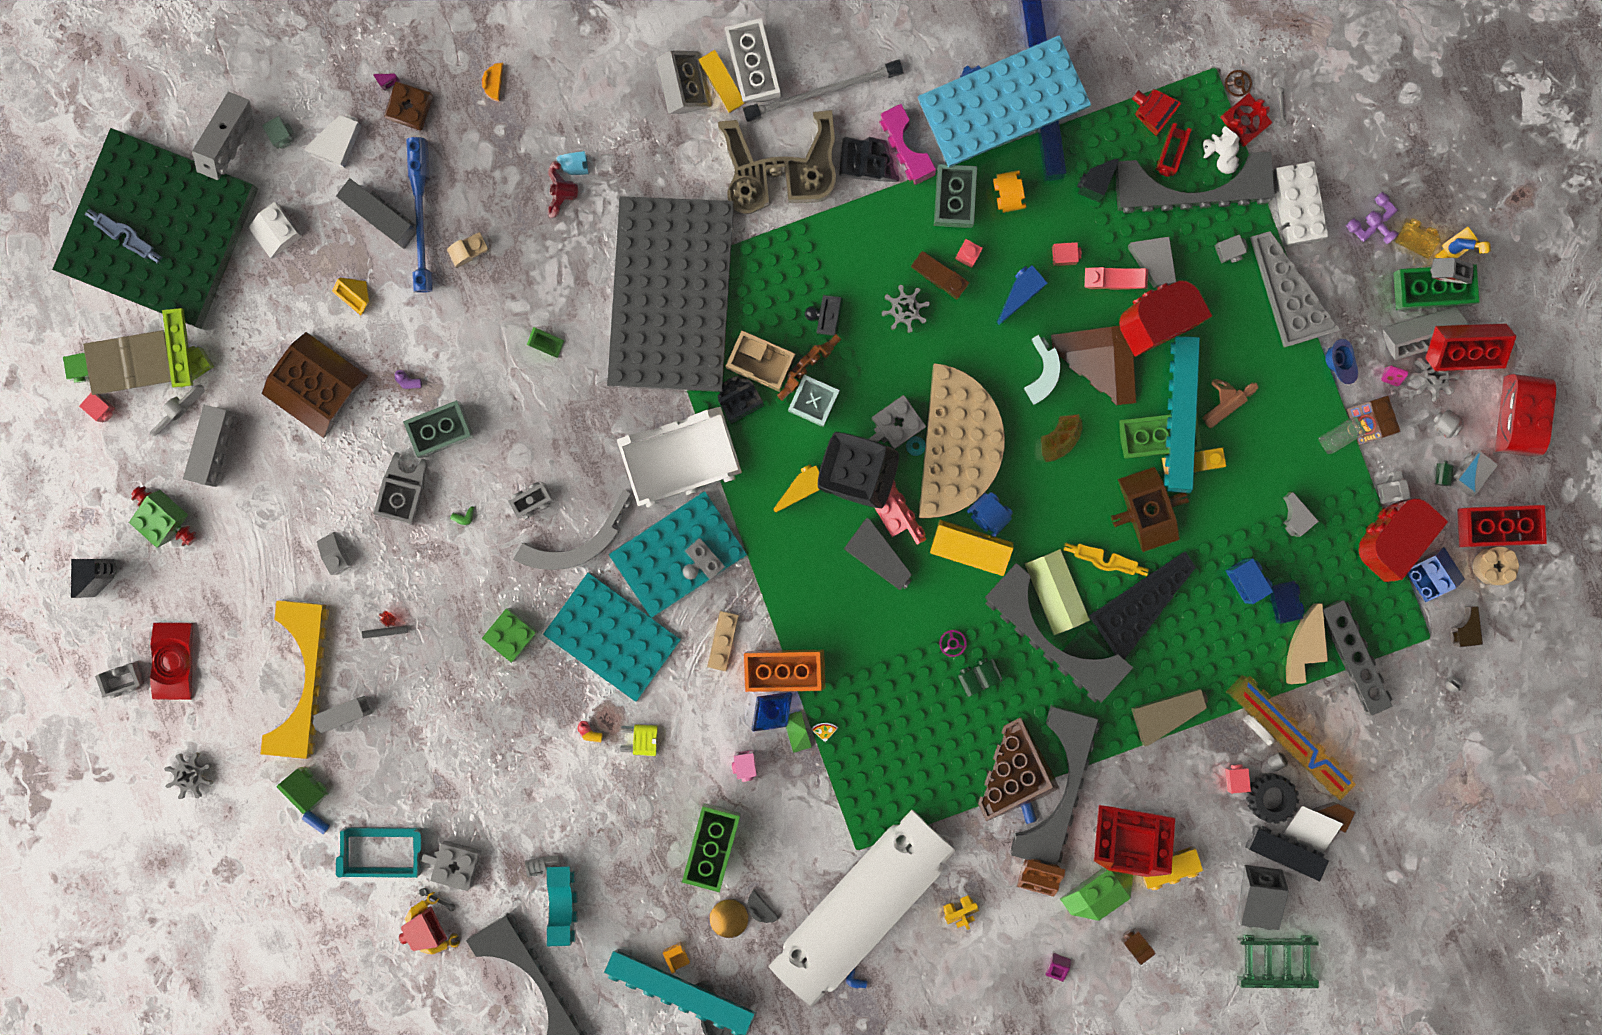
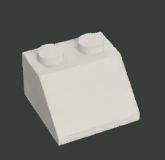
(274, 230)

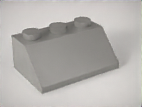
(683, 82)

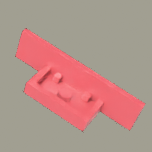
(898, 517)

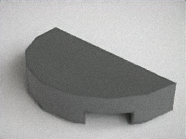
(760, 909)

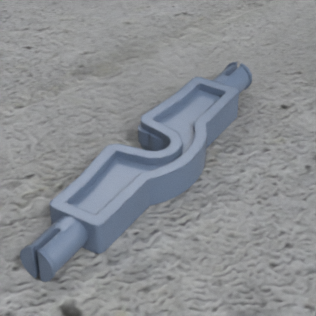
(132, 239)

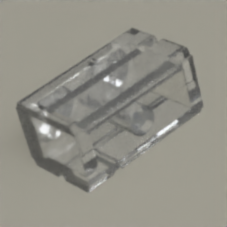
(1342, 435)

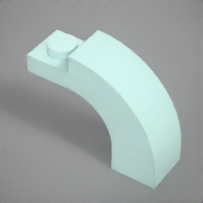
(1051, 368)

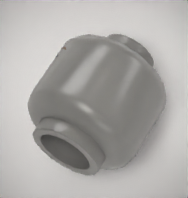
(1448, 424)

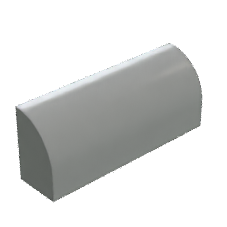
(1416, 334)

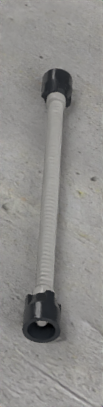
(891, 69)

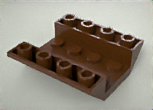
(312, 383)

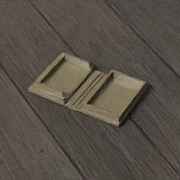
(127, 362)

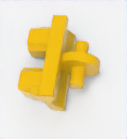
(969, 908)

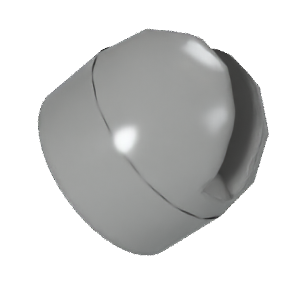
(1452, 688)

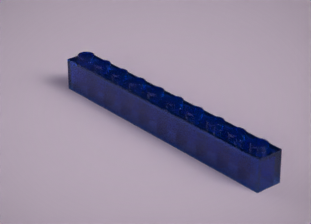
(1049, 135)

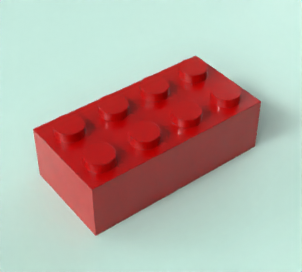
(1470, 347)

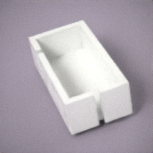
(1299, 204)

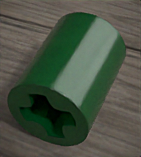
(1444, 474)

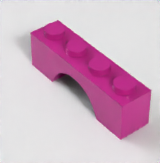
(918, 165)

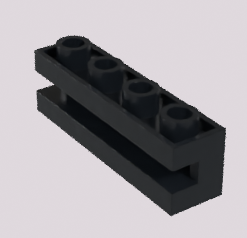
(1288, 854)

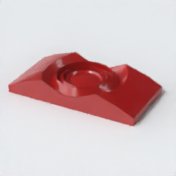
(171, 661)

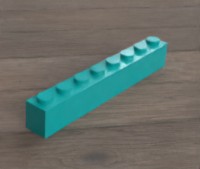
(1183, 414)
(680, 992)

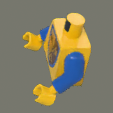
(1462, 243)

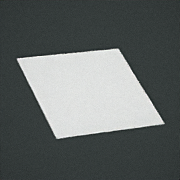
(1312, 829)

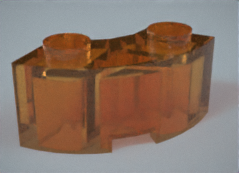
(1062, 438)

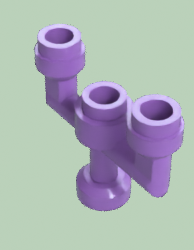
(1376, 220)

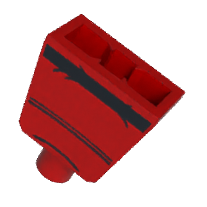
(1155, 109)

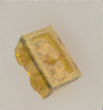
(1418, 238)

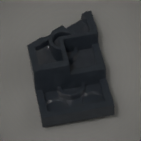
(867, 160)

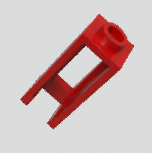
(1183, 136)

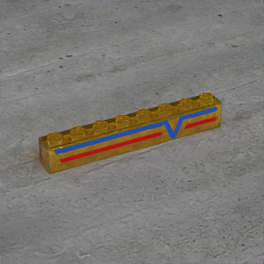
(1291, 738)

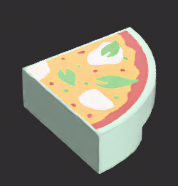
(824, 730)

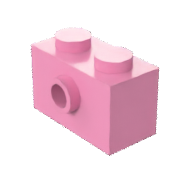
(745, 765)

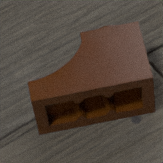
(1137, 946)

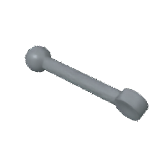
(1282, 123)

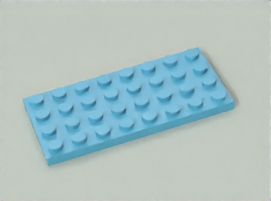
(1004, 101)

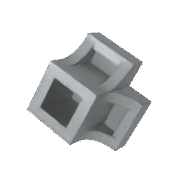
(1393, 489)

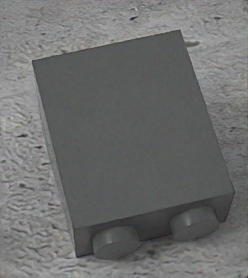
(1262, 897)

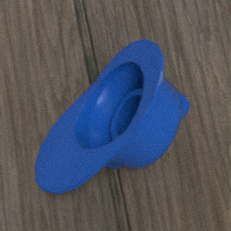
(1342, 361)

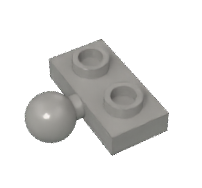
(703, 559)

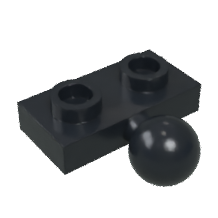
(828, 315)

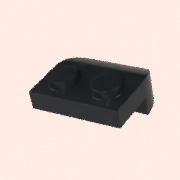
(739, 398)

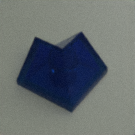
(771, 711)

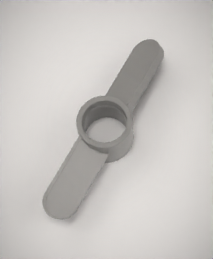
(176, 408)

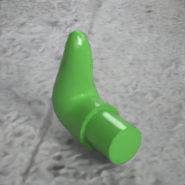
(463, 520)

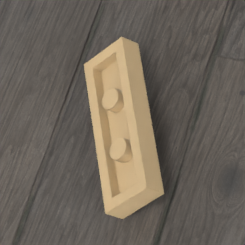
(722, 641)

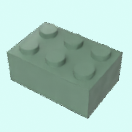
(955, 196)
(438, 429)

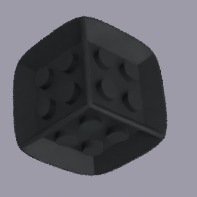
(858, 469)

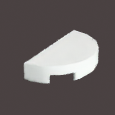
(1259, 730)

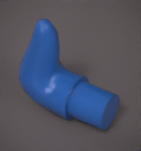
(855, 983)

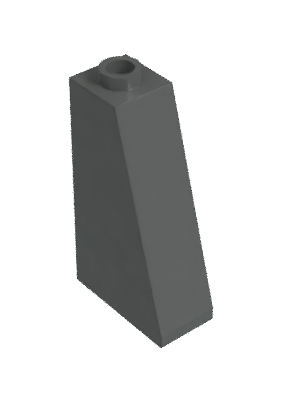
(874, 552)

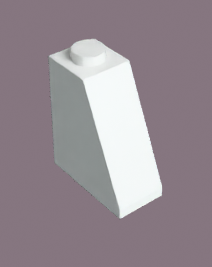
(336, 140)

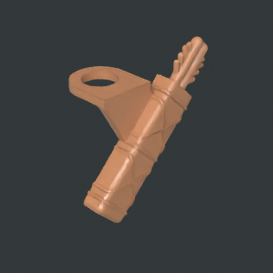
(1229, 401)

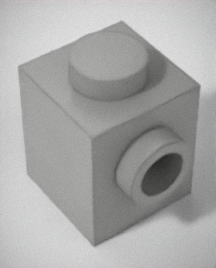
(1231, 249)

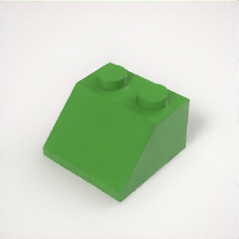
(303, 790)

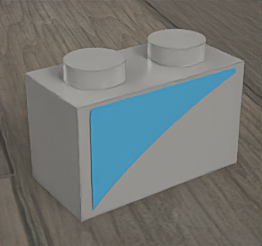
(1473, 473)

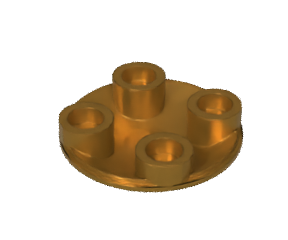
(729, 918)

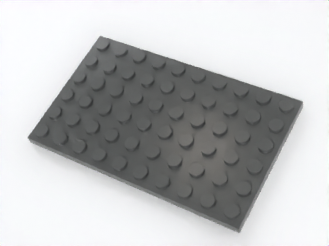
(670, 294)

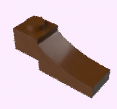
(940, 275)

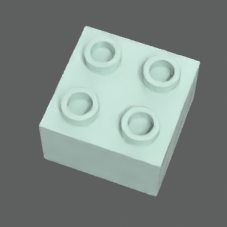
(813, 400)

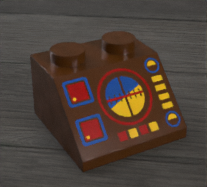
(1376, 418)

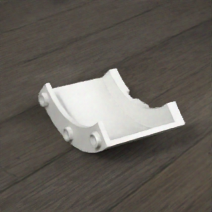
(679, 457)

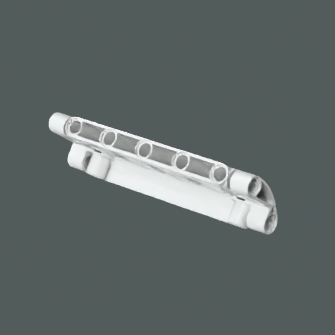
(862, 908)

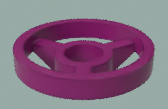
(952, 638)

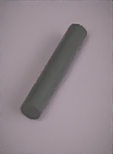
(385, 631)

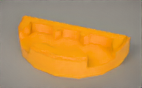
(492, 81)

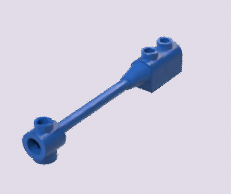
(418, 173)

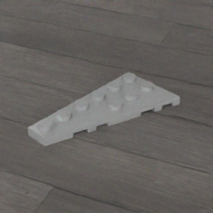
(1291, 298)

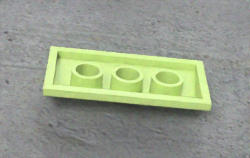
(1057, 592)

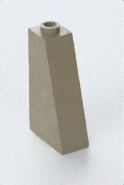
(1166, 714)

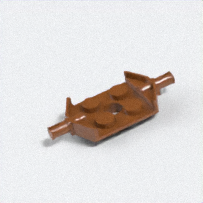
(809, 359)

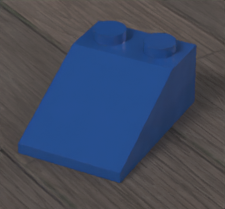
(1026, 285)

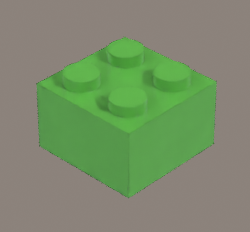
(510, 635)

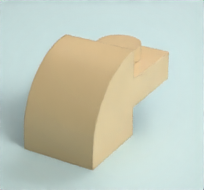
(467, 249)

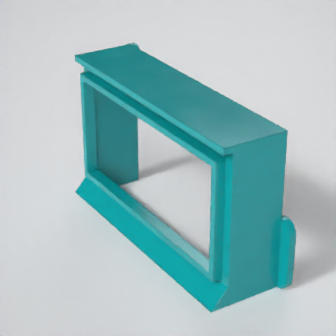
(342, 861)

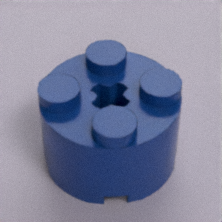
(990, 513)

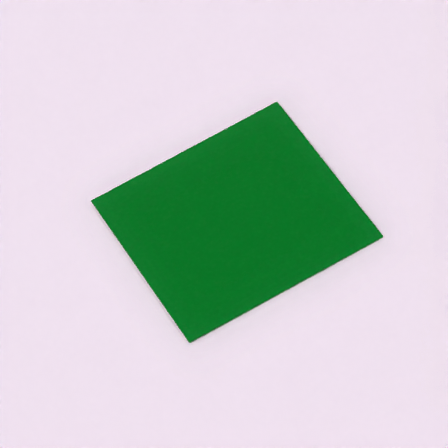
(898, 706)

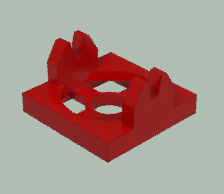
(1236, 125)

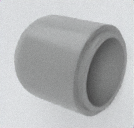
(1277, 762)

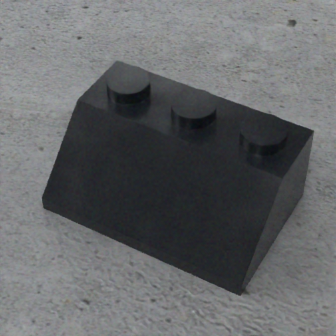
(91, 576)

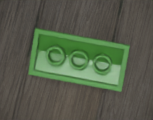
(1148, 436)

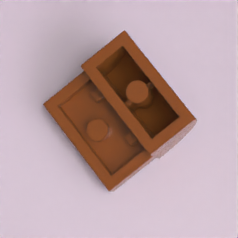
(1040, 877)

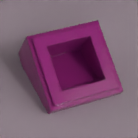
(386, 80)
(1058, 967)

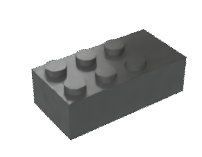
(381, 216)

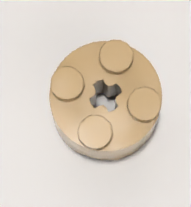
(1506, 566)

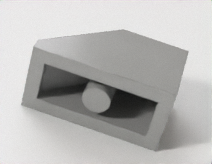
(333, 554)

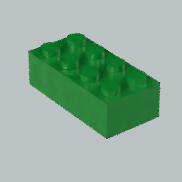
(1418, 290)

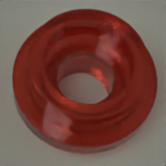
(387, 619)

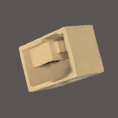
(760, 361)

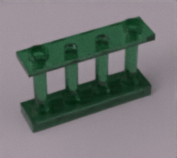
(1267, 979)

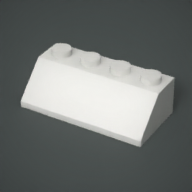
(752, 61)

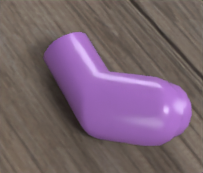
(405, 382)

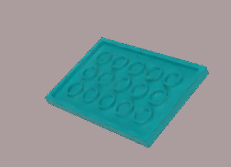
(656, 557)
(611, 637)

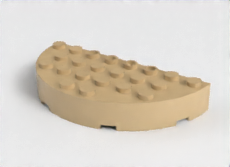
(961, 443)

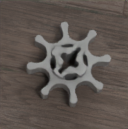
(913, 314)
(1429, 380)
(182, 770)

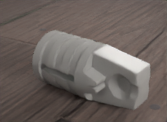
(539, 865)

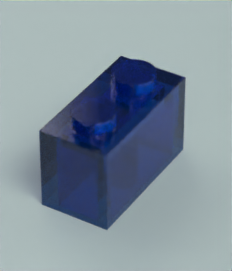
(1286, 602)

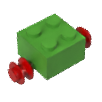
(159, 518)

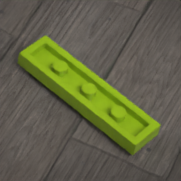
(177, 347)

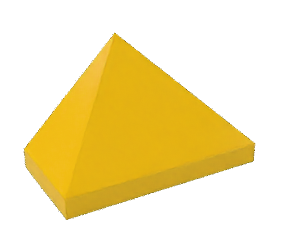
(352, 293)

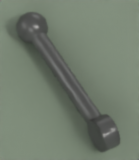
(423, 892)

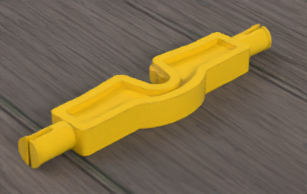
(1096, 557)

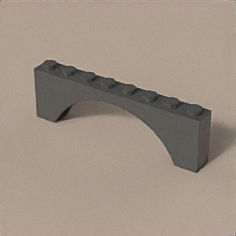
(1139, 191)
(1096, 676)
(1047, 838)
(505, 941)

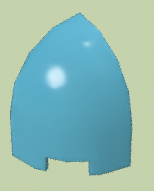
(574, 163)

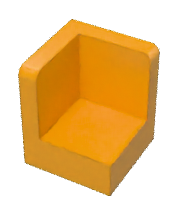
(676, 957)

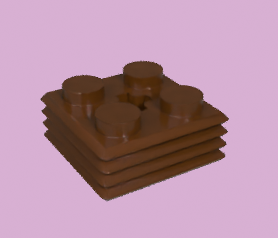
(414, 116)

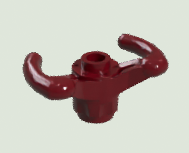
(560, 190)

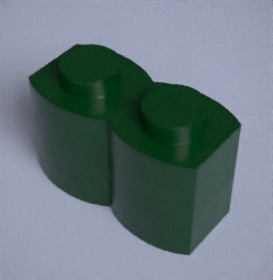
(979, 677)

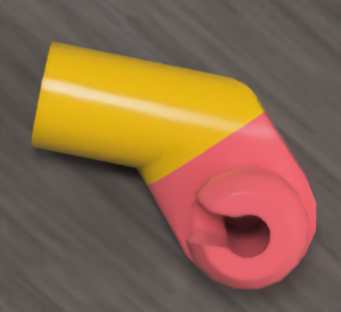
(587, 733)

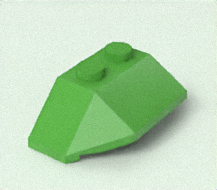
(1099, 894)

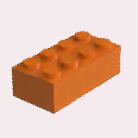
(784, 670)

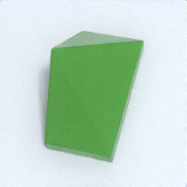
(545, 342)
(797, 732)

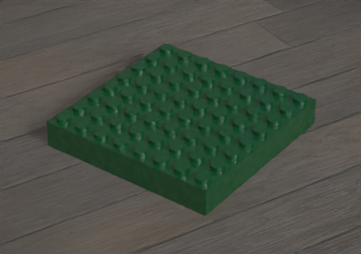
(171, 208)

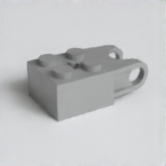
(404, 485)

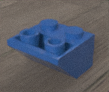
(1435, 575)

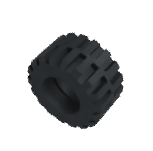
(1287, 804)

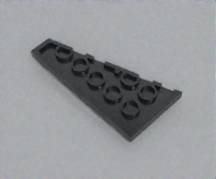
(1135, 610)

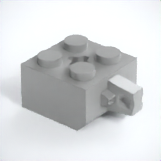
(894, 434)
(443, 870)

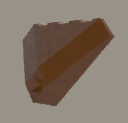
(1102, 358)
(1018, 773)

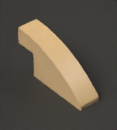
(1306, 645)

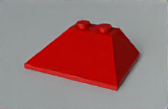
(1134, 842)

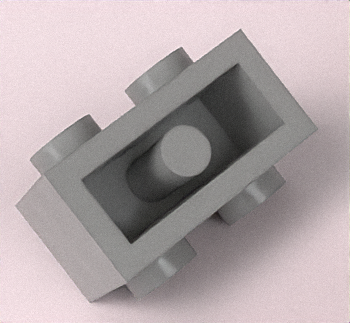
(526, 503)

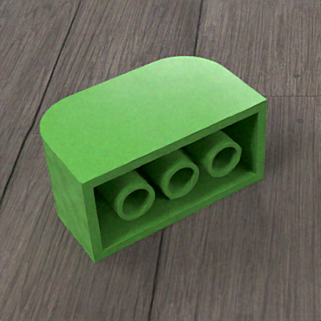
(711, 847)

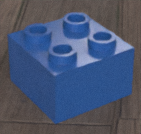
(1249, 580)

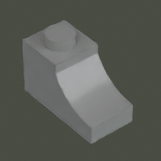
(1299, 517)

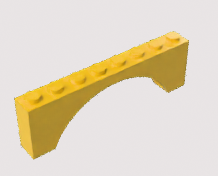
(306, 625)

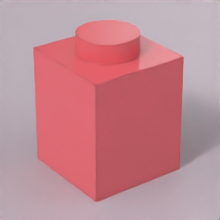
(968, 253)
(1066, 254)
(97, 408)
(1238, 779)

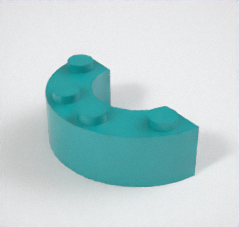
(561, 906)

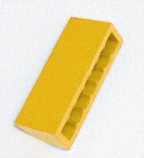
(971, 547)

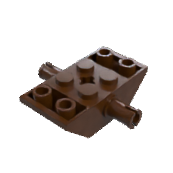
(1143, 490)

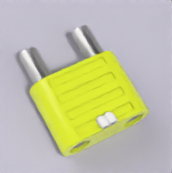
(643, 740)

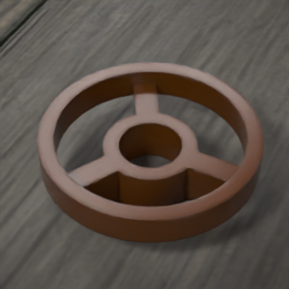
(1235, 85)

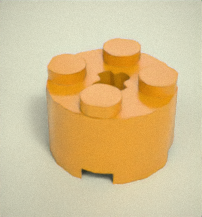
(1010, 191)

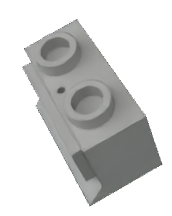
(104, 685)

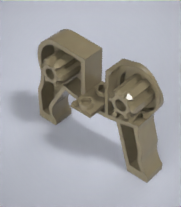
(806, 179)

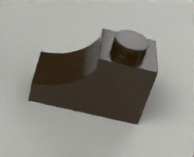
(1469, 630)

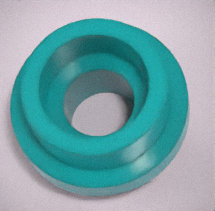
(910, 449)

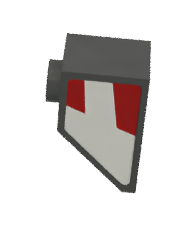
(1452, 270)

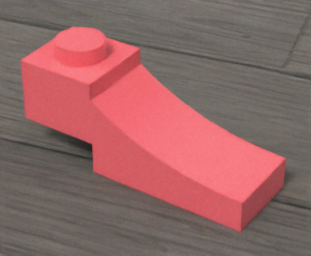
(1116, 278)

